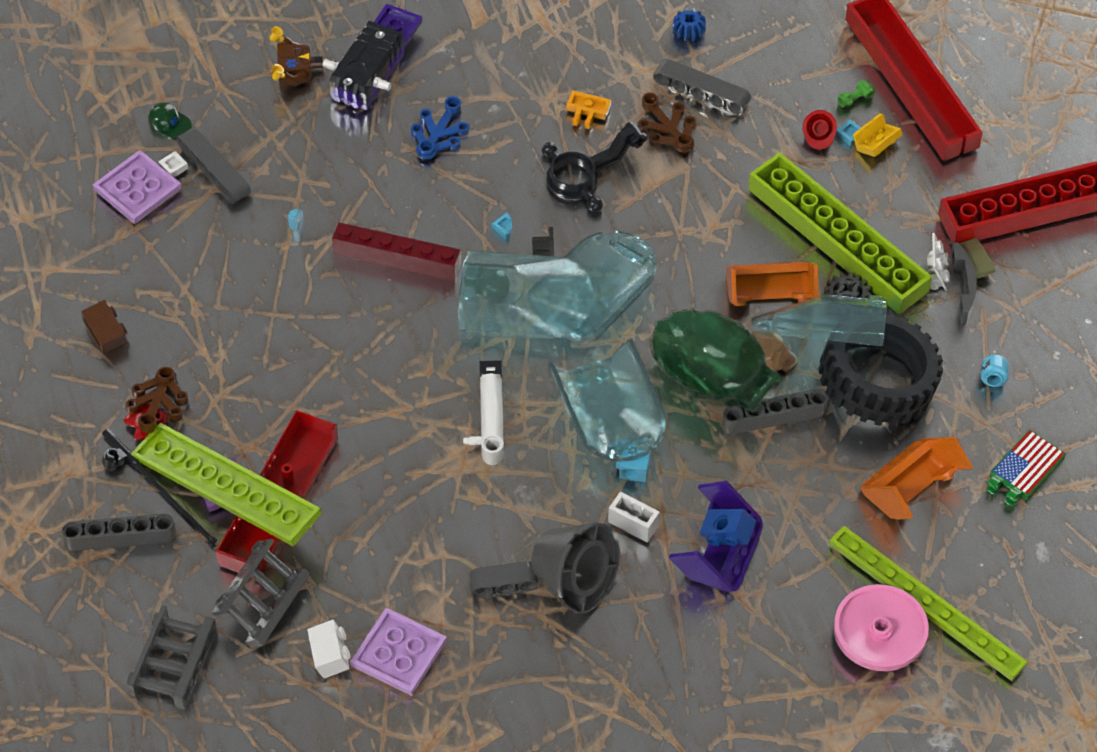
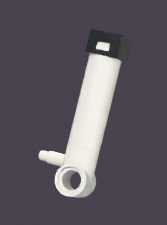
(491, 413)

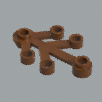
(681, 141)
(163, 378)

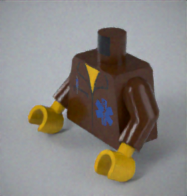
(294, 60)

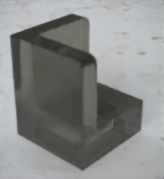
(543, 245)

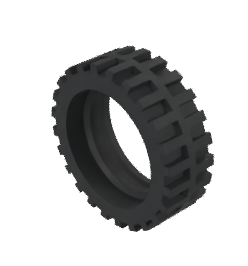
(877, 402)

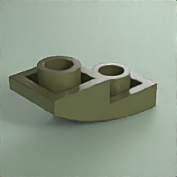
(980, 259)

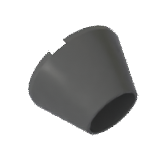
(577, 564)

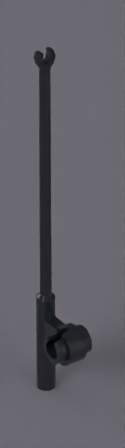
(114, 456)

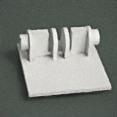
(937, 265)

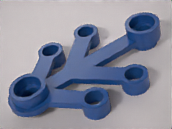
(428, 148)

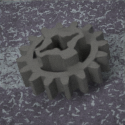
(847, 286)

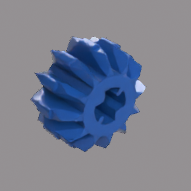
(689, 24)

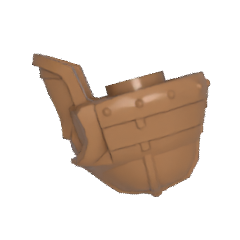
(776, 352)

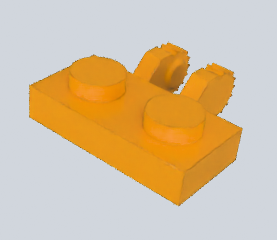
(587, 105)

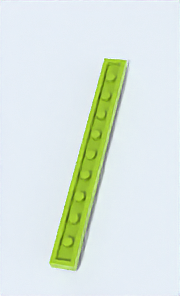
(935, 607)

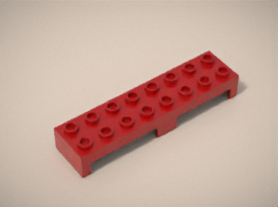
(295, 468)

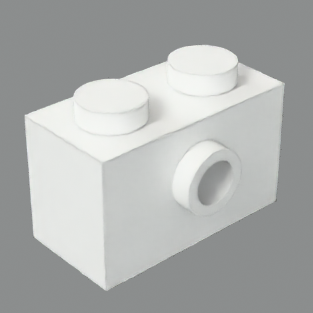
(633, 517)
(328, 648)

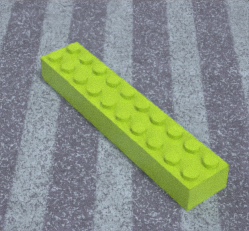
(839, 232)

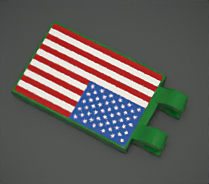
(1025, 467)

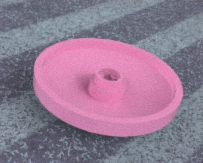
(881, 627)

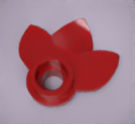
(132, 420)

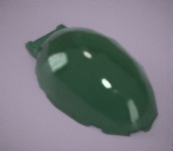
(712, 358)

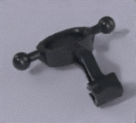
(629, 136)

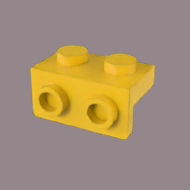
(876, 136)

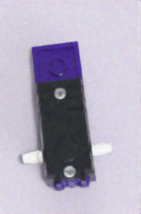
(372, 57)

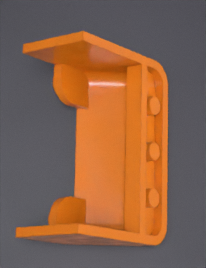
(772, 281)
(912, 472)

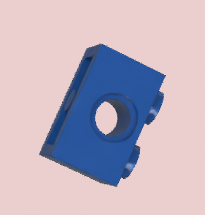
(727, 527)

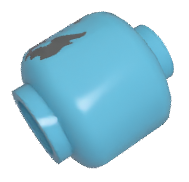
(994, 370)

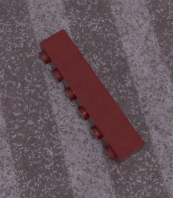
(396, 251)

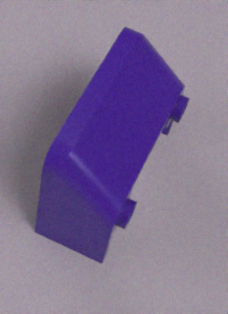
(722, 564)

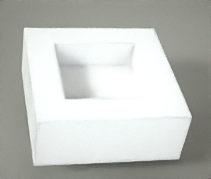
(173, 164)

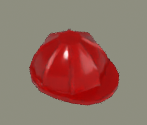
(819, 129)

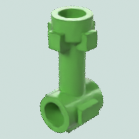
(863, 89)

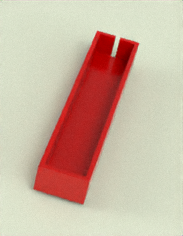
(914, 77)

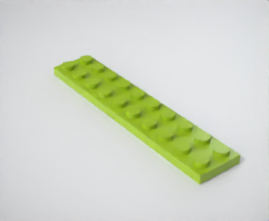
(227, 484)

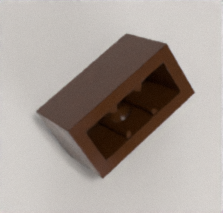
(104, 327)

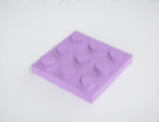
(137, 186)
(398, 651)

